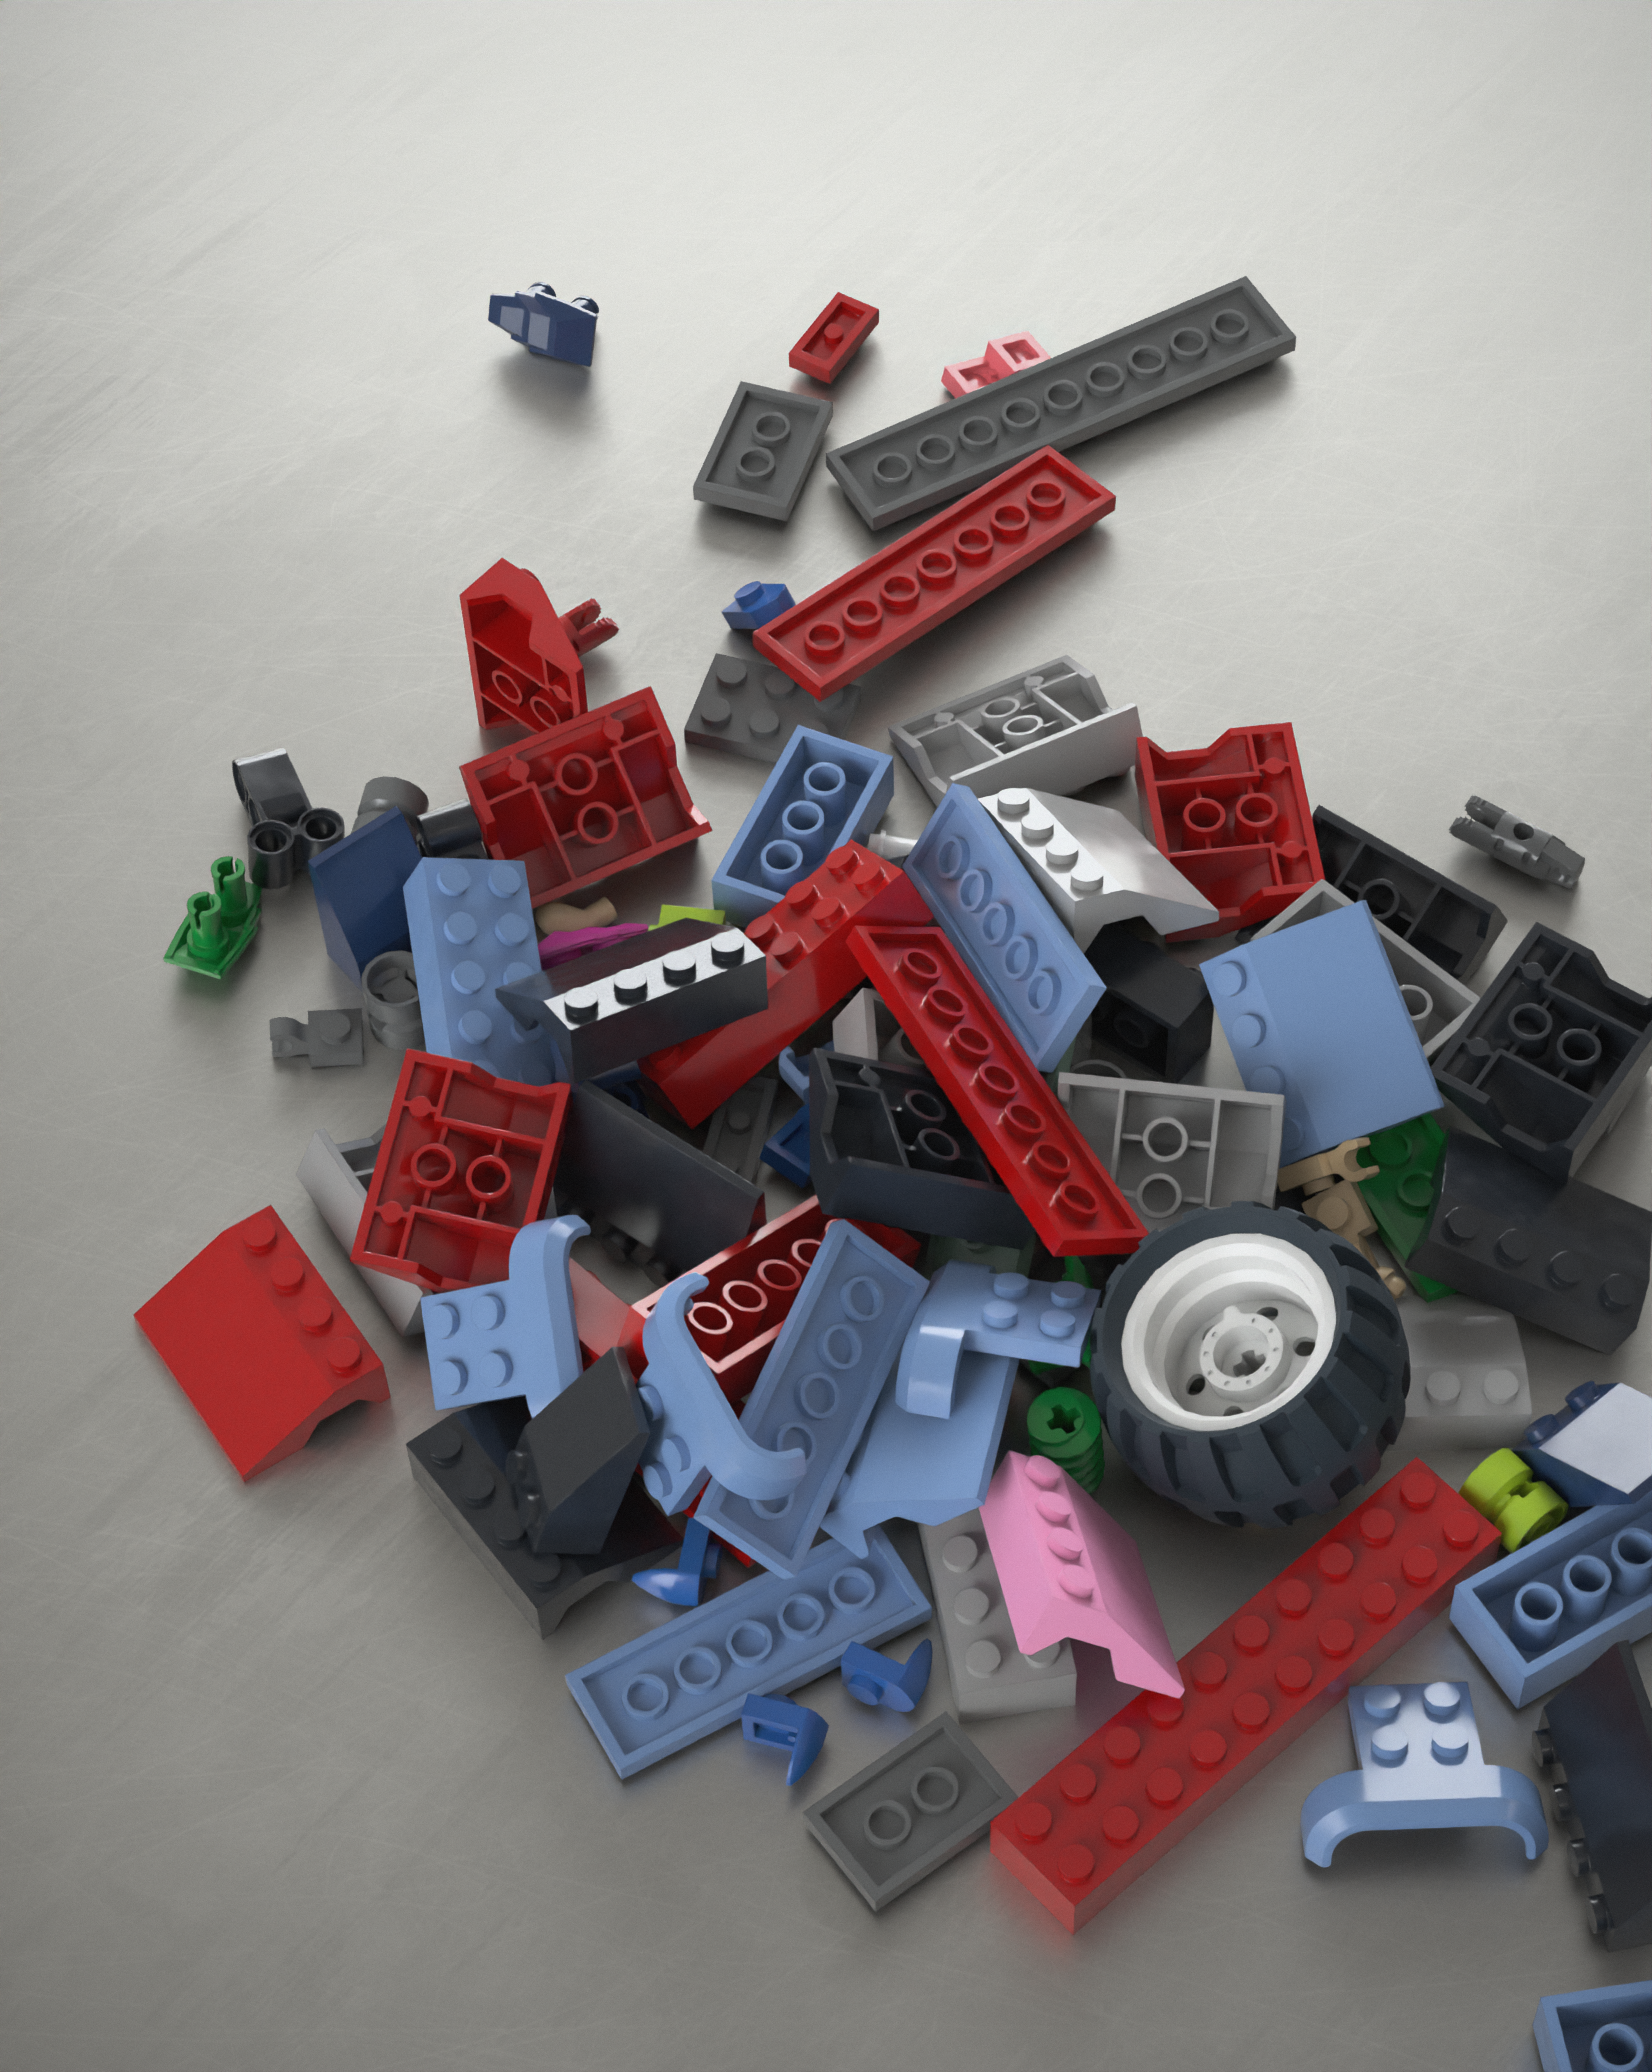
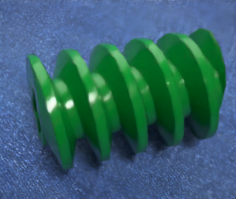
(1068, 1432)

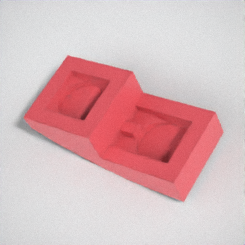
(1001, 359)

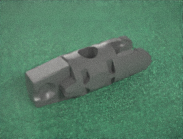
(1518, 843)

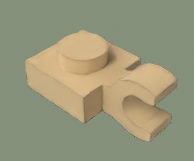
(1318, 1172)
(1345, 1214)

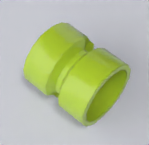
(1510, 1500)

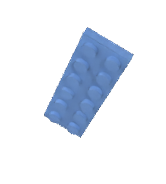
(1003, 928)
(818, 1391)
(749, 1640)

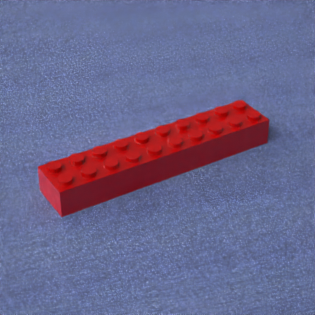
(1246, 1695)

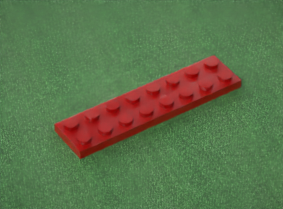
(933, 572)
(997, 1091)

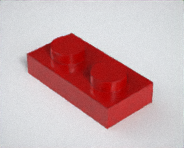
(833, 337)

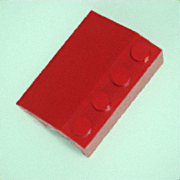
(519, 653)
(584, 797)
(1232, 822)
(459, 1173)
(260, 1343)

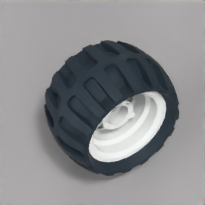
(1284, 1405)

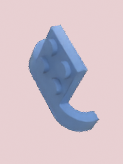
(991, 1314)
(513, 1332)
(693, 1422)
(1417, 1772)

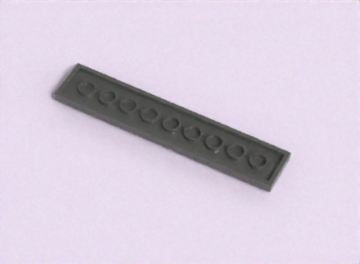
(1059, 402)

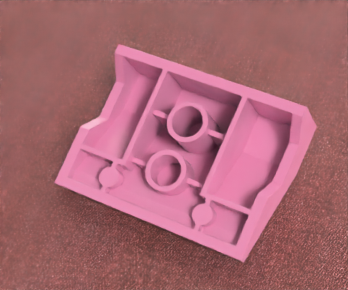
(1073, 1572)

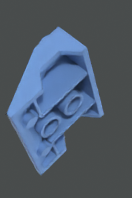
(1324, 1027)
(923, 1463)

